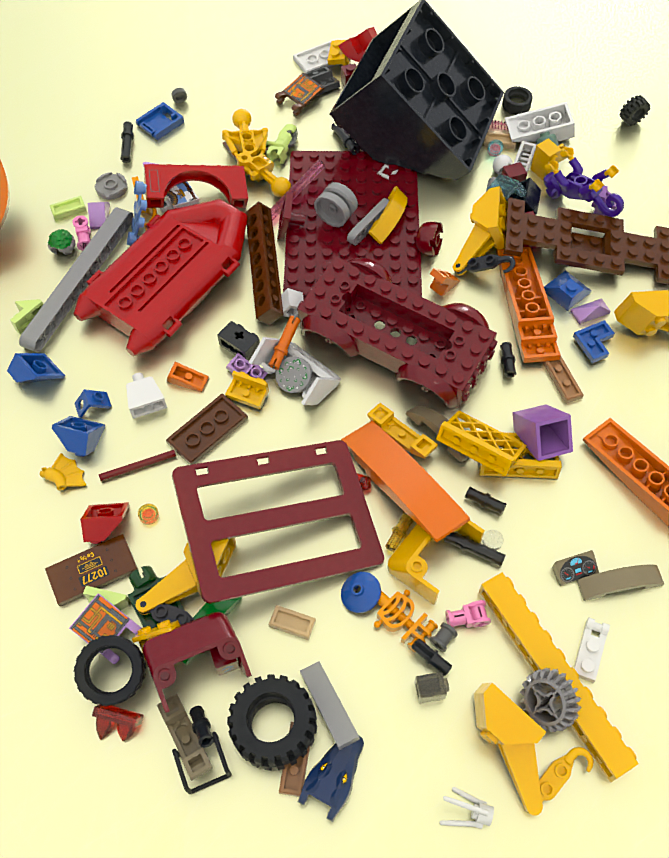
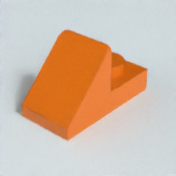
(442, 281)

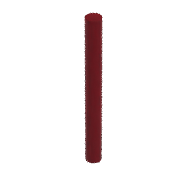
(137, 465)

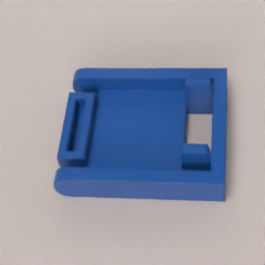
(157, 124)

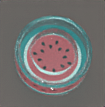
(495, 148)

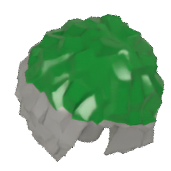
(62, 241)

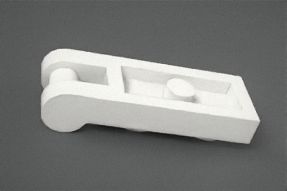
(591, 650)

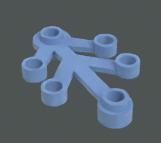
(139, 205)

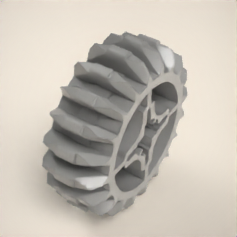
(561, 705)

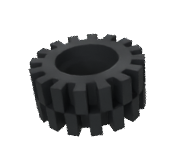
(634, 110)

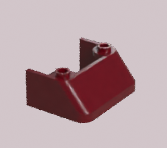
(187, 641)

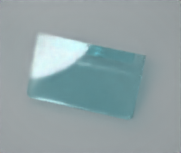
(508, 186)

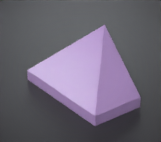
(590, 311)

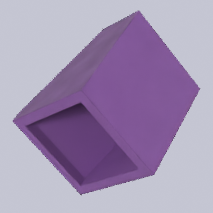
(544, 431)

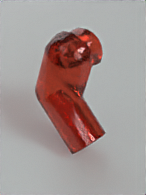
(365, 481)

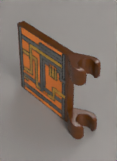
(301, 91)

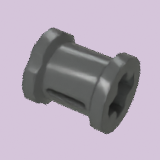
(443, 637)

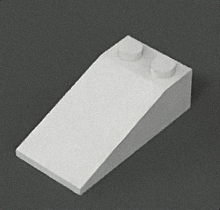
(529, 125)

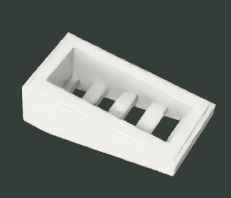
(528, 147)

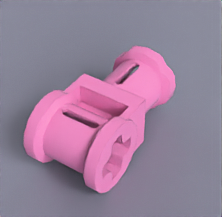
(82, 231)
(470, 615)

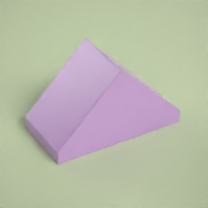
(98, 213)

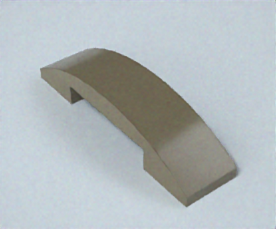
(433, 420)
(620, 580)
(185, 739)

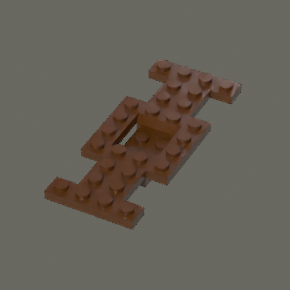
(582, 250)

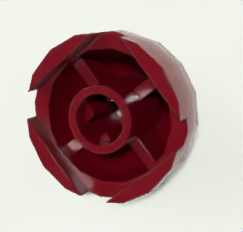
(428, 238)

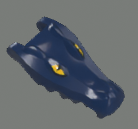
(333, 777)

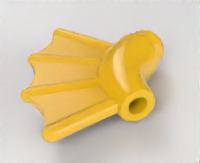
(64, 473)

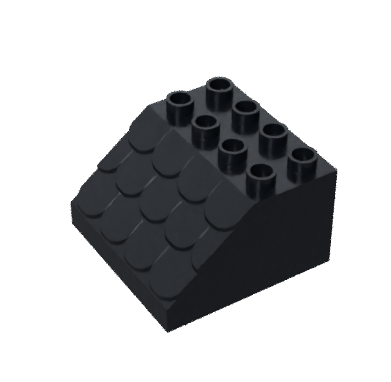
(419, 97)

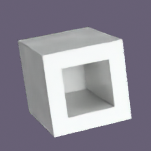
(290, 302)

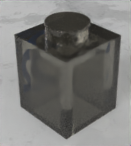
(431, 687)

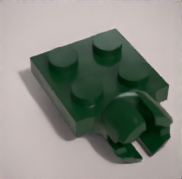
(141, 587)

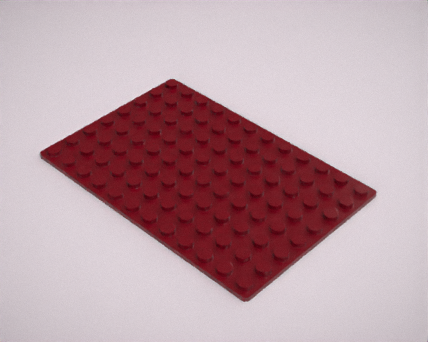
(317, 243)

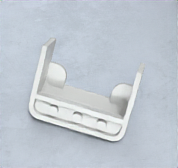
(322, 379)

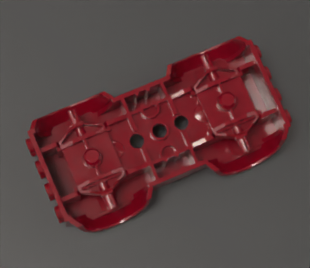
(450, 338)

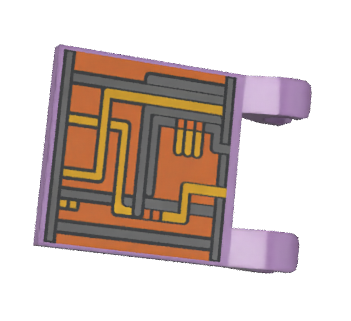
(102, 619)

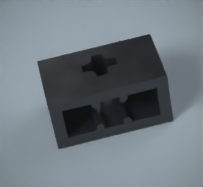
(238, 340)

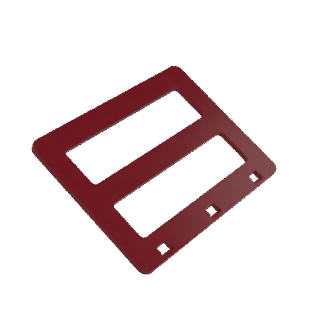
(203, 532)

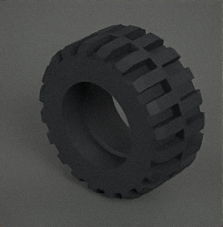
(251, 701)

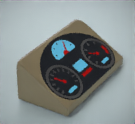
(575, 567)

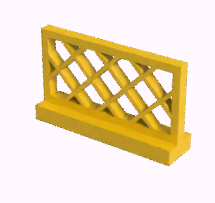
(481, 450)
(526, 467)

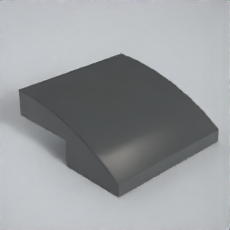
(324, 77)

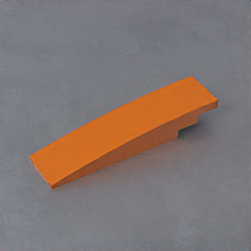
(529, 309)
(633, 464)
(405, 481)

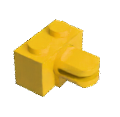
(546, 152)

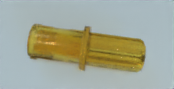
(399, 532)

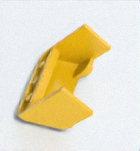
(411, 568)

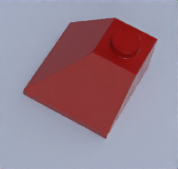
(101, 520)

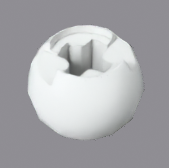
(500, 161)

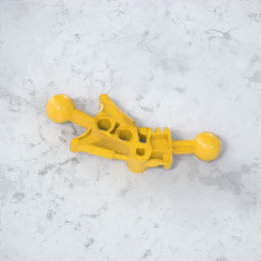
(252, 148)

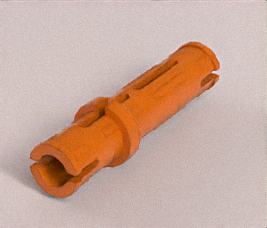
(281, 349)

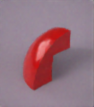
(356, 46)

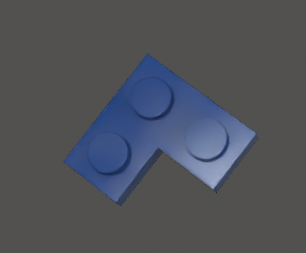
(591, 340)

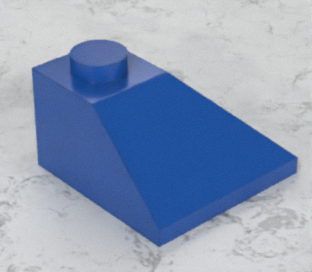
(566, 290)
(33, 368)
(78, 434)

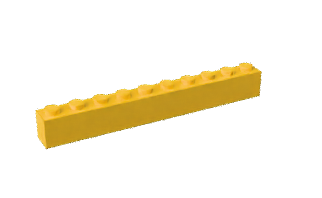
(539, 651)

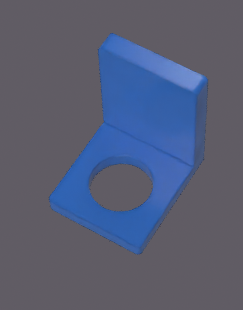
(92, 399)

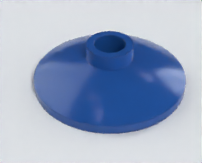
(368, 595)

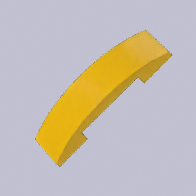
(389, 218)
(402, 434)

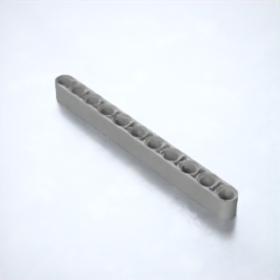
(74, 281)

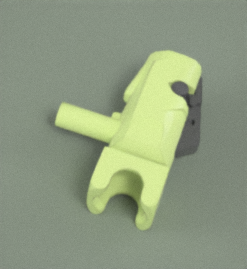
(285, 140)

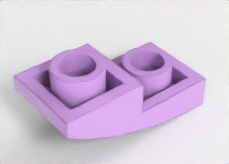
(239, 364)

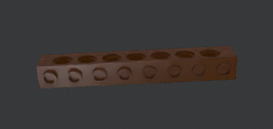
(264, 264)

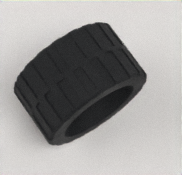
(83, 663)

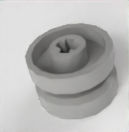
(336, 204)

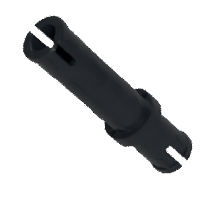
(127, 138)
(347, 140)
(476, 548)

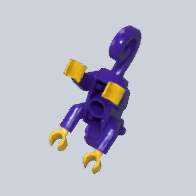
(581, 187)

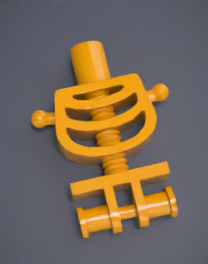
(389, 608)

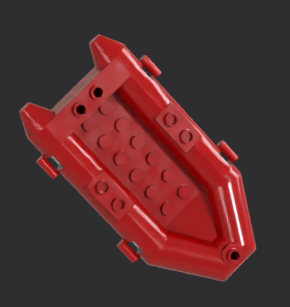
(166, 272)

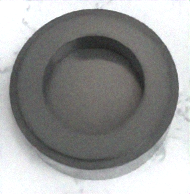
(179, 95)

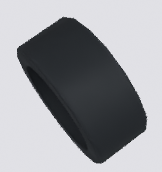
(520, 93)

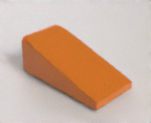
(187, 377)

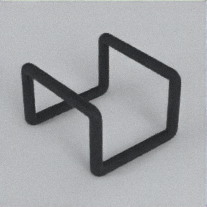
(228, 774)

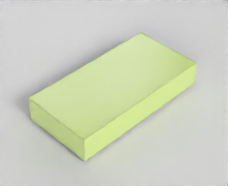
(67, 207)

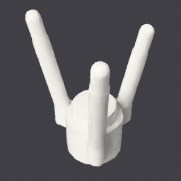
(480, 811)

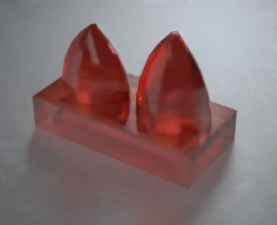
(109, 715)

